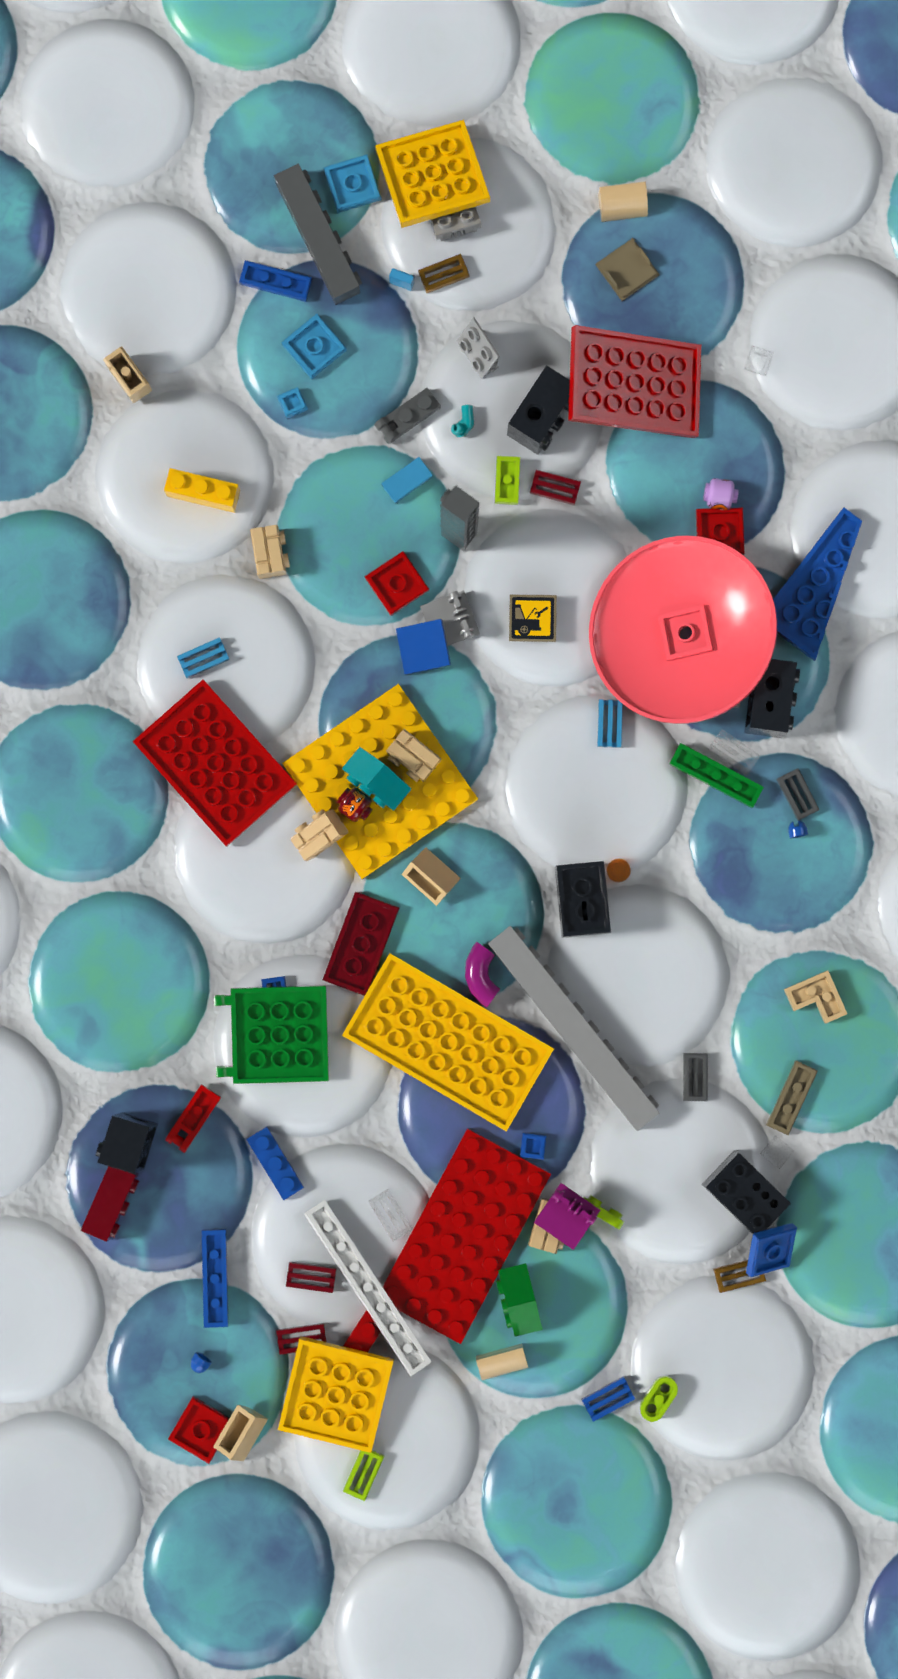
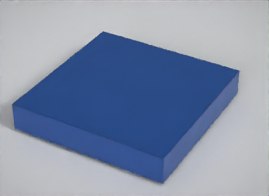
(423, 647)
(771, 1250)

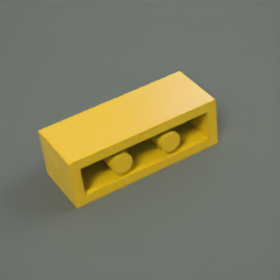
(202, 490)

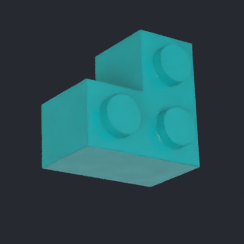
(375, 779)

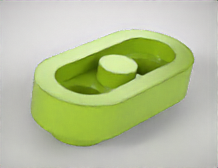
(611, 1217)
(659, 1398)

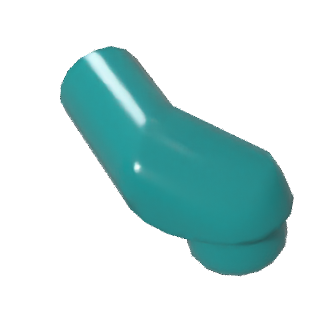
(466, 423)

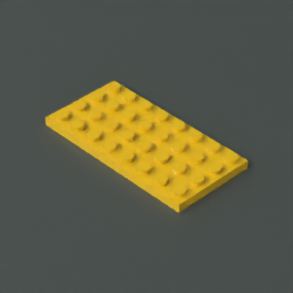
(448, 1042)

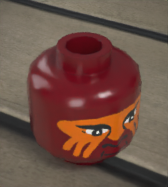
(354, 804)

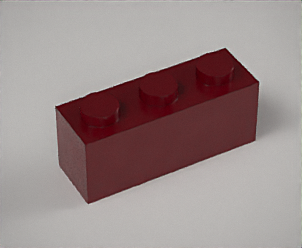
(110, 1204)

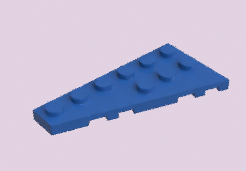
(811, 591)

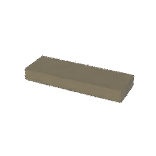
(791, 1097)

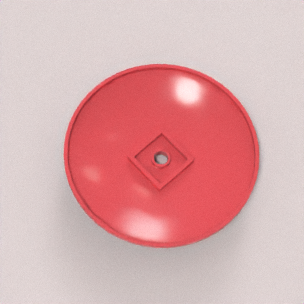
(656, 596)

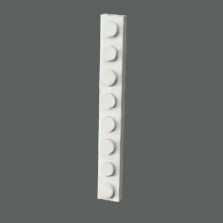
(367, 1288)

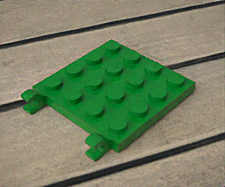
(277, 1034)

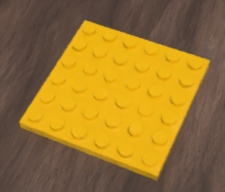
(384, 832)

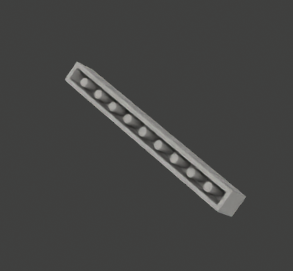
(573, 1028)

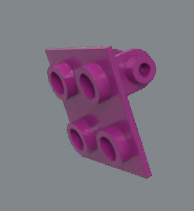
(567, 1216)

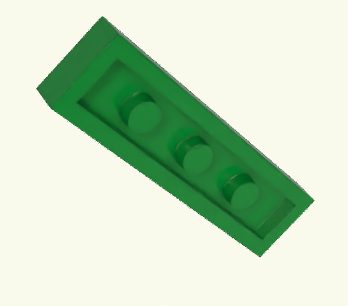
(716, 775)

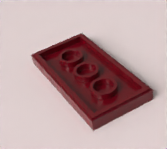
(360, 943)

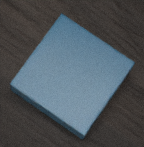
(401, 279)
(292, 402)

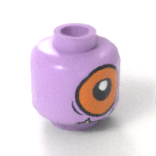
(720, 494)

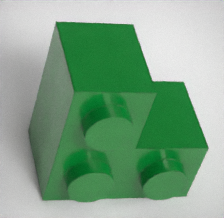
(519, 1300)

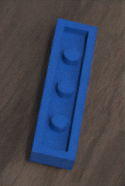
(215, 1278)

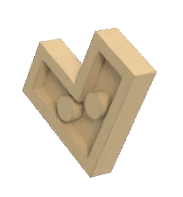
(818, 990)

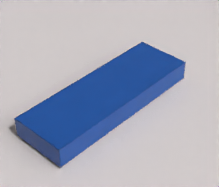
(275, 281)

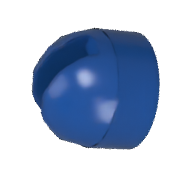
(798, 831)
(200, 1362)

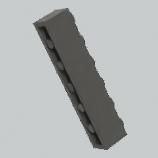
(317, 234)
(459, 517)

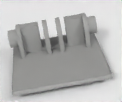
(463, 220)
(478, 349)
(456, 616)

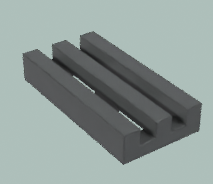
(790, 800)
(695, 1097)

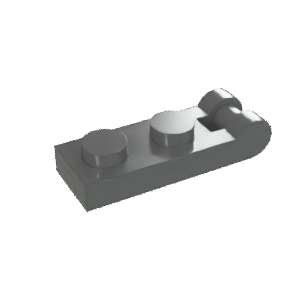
(408, 415)

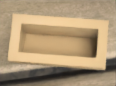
(623, 201)
(431, 876)
(501, 1362)
(240, 1433)

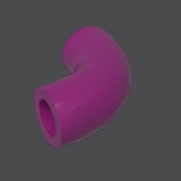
(477, 974)

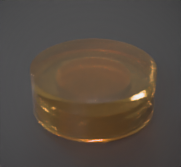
(618, 870)

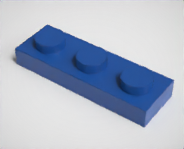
(275, 1163)

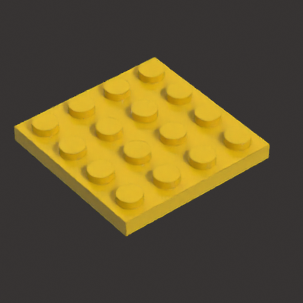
(432, 173)
(335, 1394)

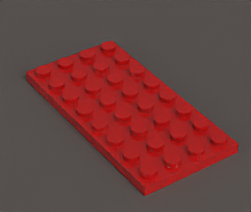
(464, 1235)

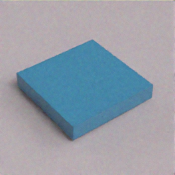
(352, 183)
(314, 346)

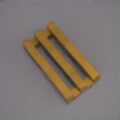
(445, 282)
(719, 1279)

